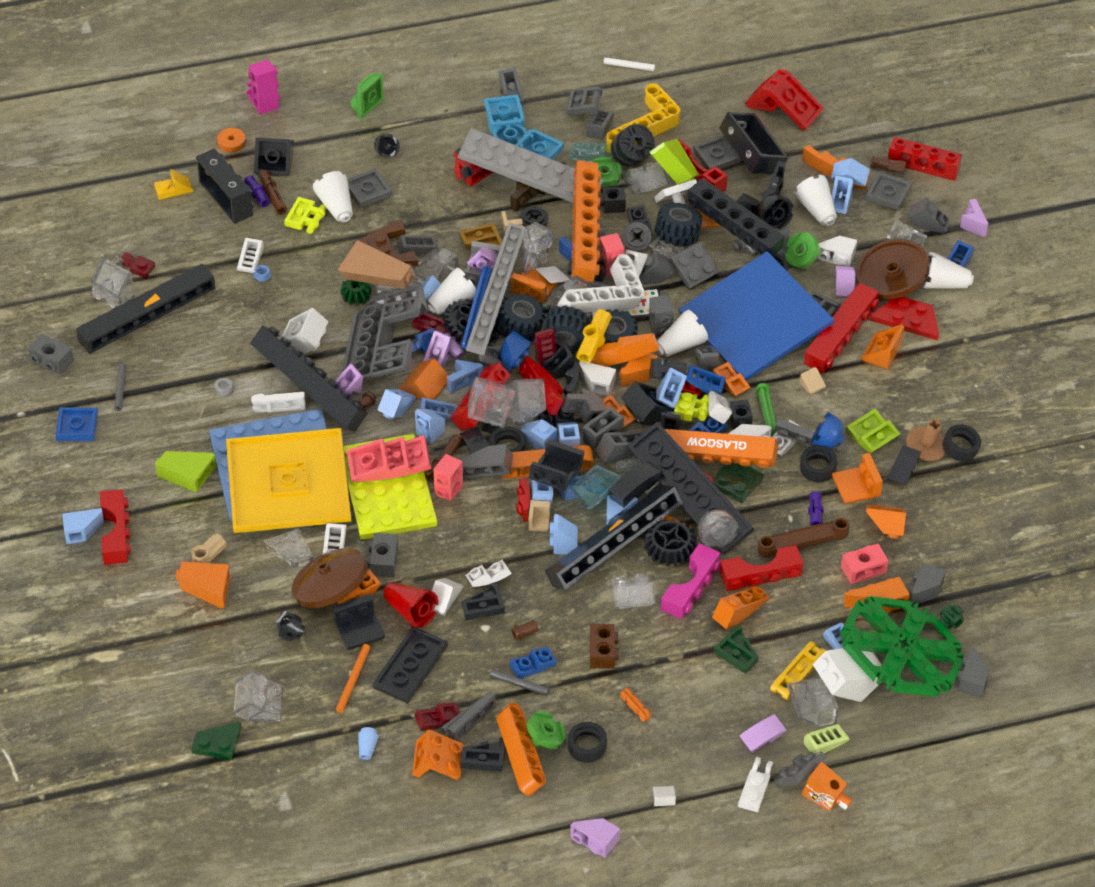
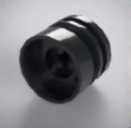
(625, 150)

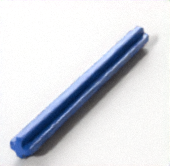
(480, 291)

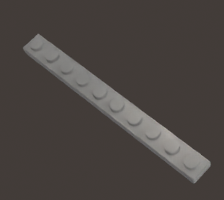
(496, 289)

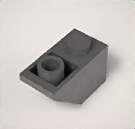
(928, 216)
(655, 269)
(927, 584)
(974, 676)

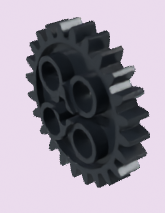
(456, 320)

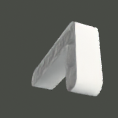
(624, 295)

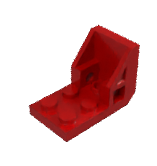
(787, 93)

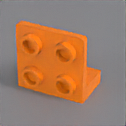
(532, 284)
(859, 482)
(438, 754)

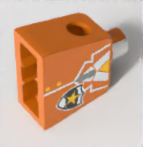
(826, 788)

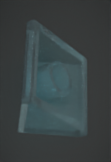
(594, 486)

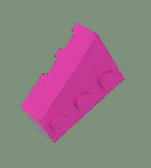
(263, 86)

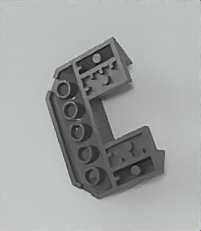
(373, 330)

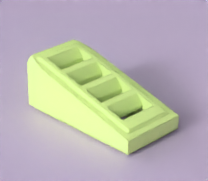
(811, 738)

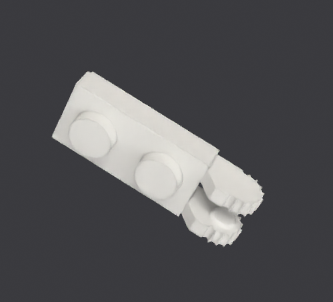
(278, 402)
(755, 787)

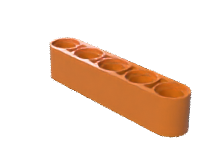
(522, 461)
(521, 749)

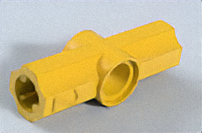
(593, 336)

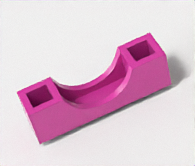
(680, 598)

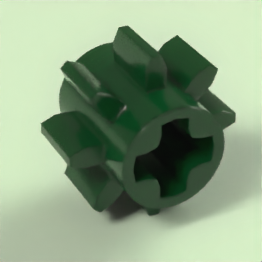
(952, 616)

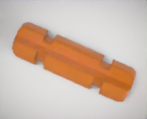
(635, 704)

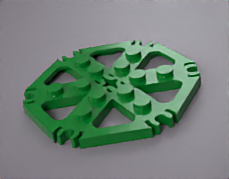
(914, 654)

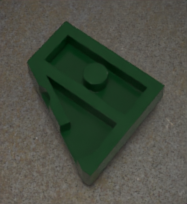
(737, 650)
(217, 741)

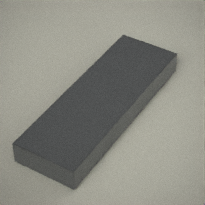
(472, 716)

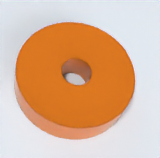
(231, 140)

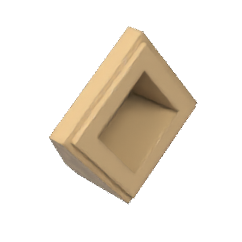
(812, 381)

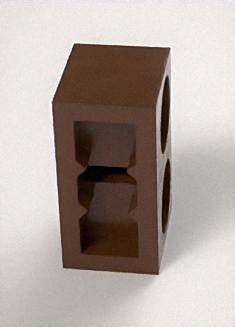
(603, 642)

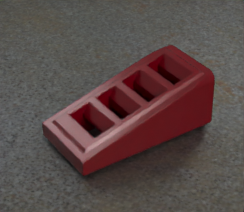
(545, 348)

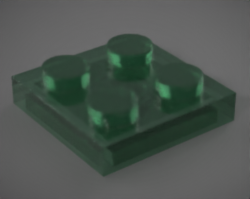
(737, 481)

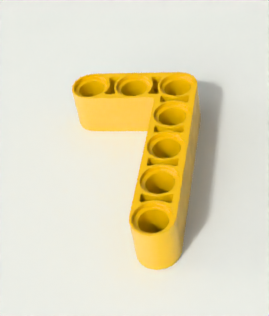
(663, 118)

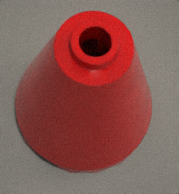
(412, 603)

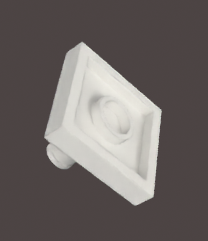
(675, 193)

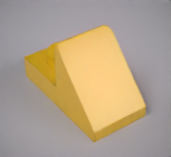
(177, 185)

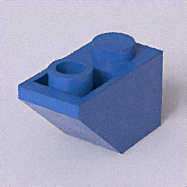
(514, 350)

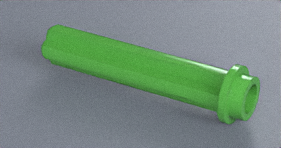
(763, 391)

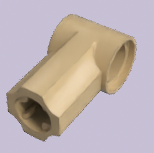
(209, 550)

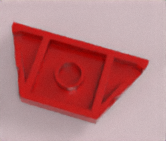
(913, 315)

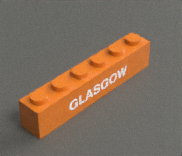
(727, 447)

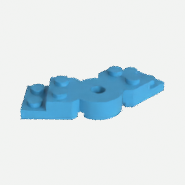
(508, 124)

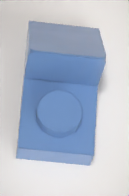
(464, 375)

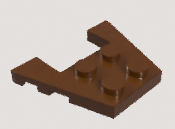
(380, 241)

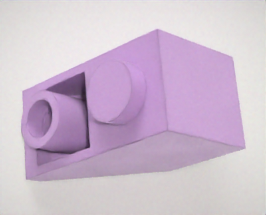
(482, 258)
(596, 834)

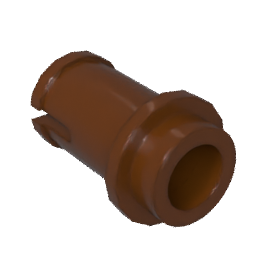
(368, 399)
(523, 630)

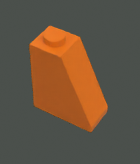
(205, 581)

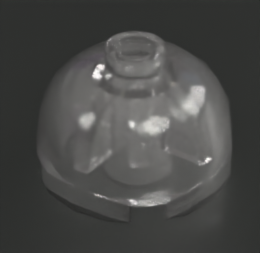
(717, 528)

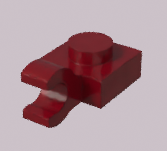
(139, 266)

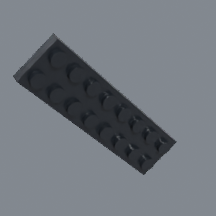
(692, 485)

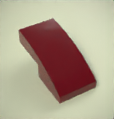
(436, 718)

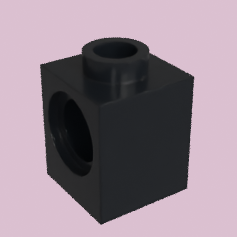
(613, 200)
(740, 413)

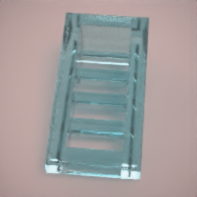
(592, 151)

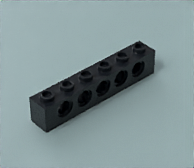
(735, 218)

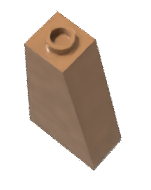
(375, 267)

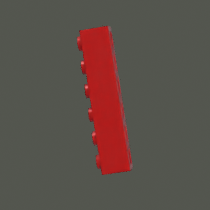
(846, 323)

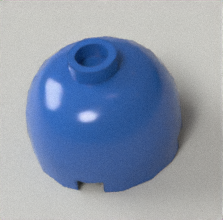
(829, 432)

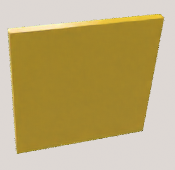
(287, 480)

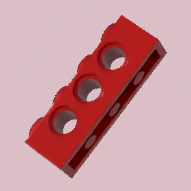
(926, 158)
(495, 373)

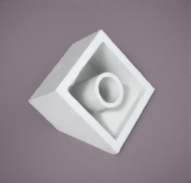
(306, 330)

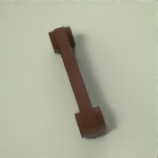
(804, 537)

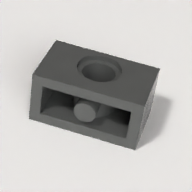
(660, 314)
(51, 354)
(605, 422)
(383, 554)

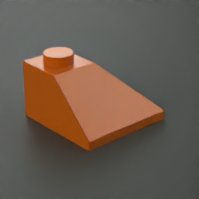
(888, 519)

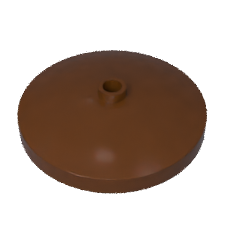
(893, 268)
(329, 578)

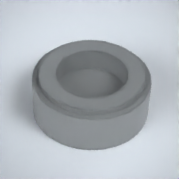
(224, 387)

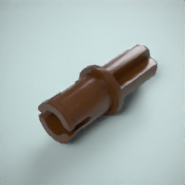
(888, 164)

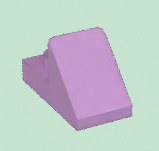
(974, 219)
(844, 281)
(439, 348)
(350, 380)

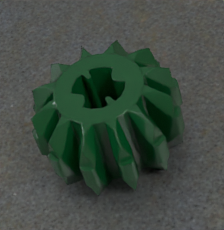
(355, 292)

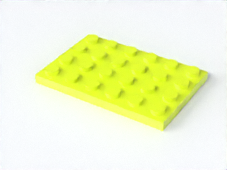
(390, 504)

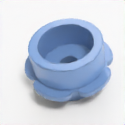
(262, 273)

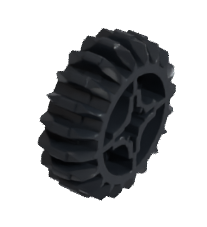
(670, 542)

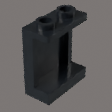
(557, 465)

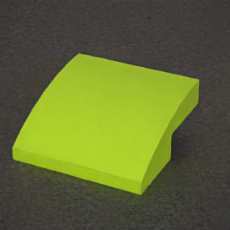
(872, 431)

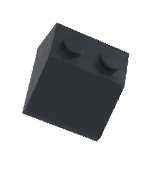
(273, 155)
(643, 402)

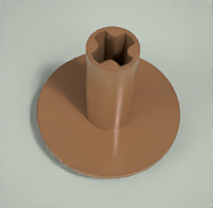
(927, 440)

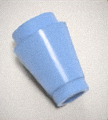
(367, 742)

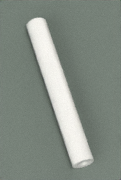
(629, 64)

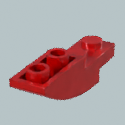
(532, 370)

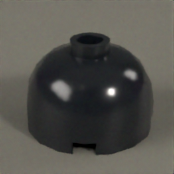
(775, 210)

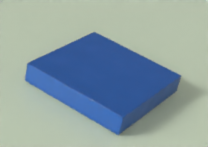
(76, 424)

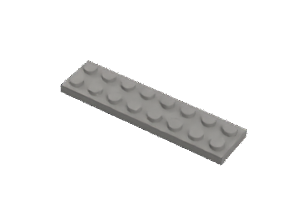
(519, 164)

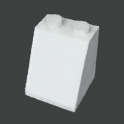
(844, 675)

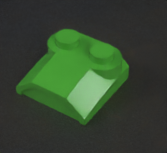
(368, 94)

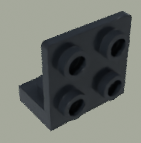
(357, 622)

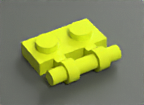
(300, 212)
(692, 407)

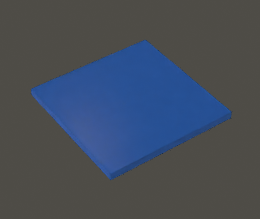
(758, 315)

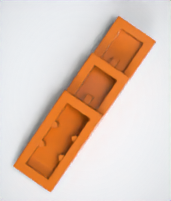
(823, 162)
(625, 349)

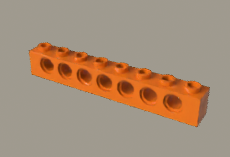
(585, 220)

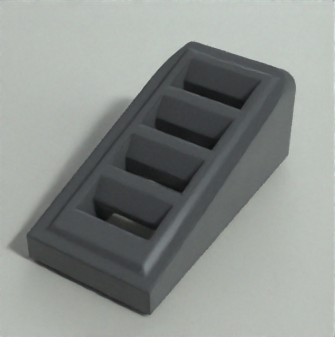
(598, 126)
(412, 243)

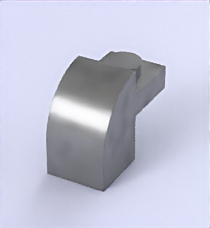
(585, 403)

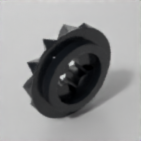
(536, 213)

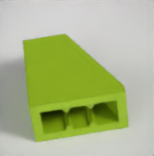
(675, 161)
(186, 468)

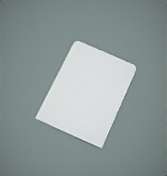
(552, 274)

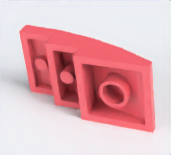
(389, 459)

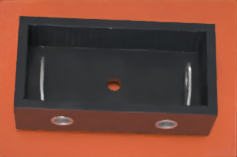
(752, 142)
(225, 185)

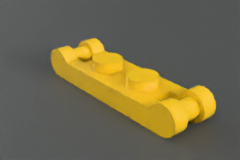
(798, 669)

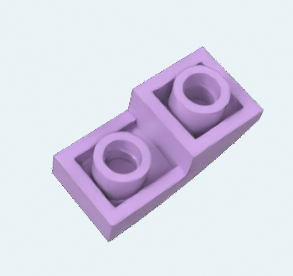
(763, 732)

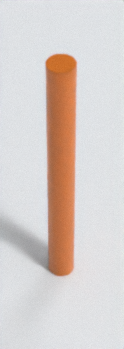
(353, 678)

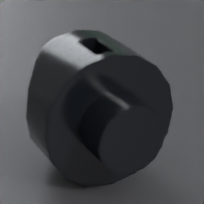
(386, 145)
(289, 629)

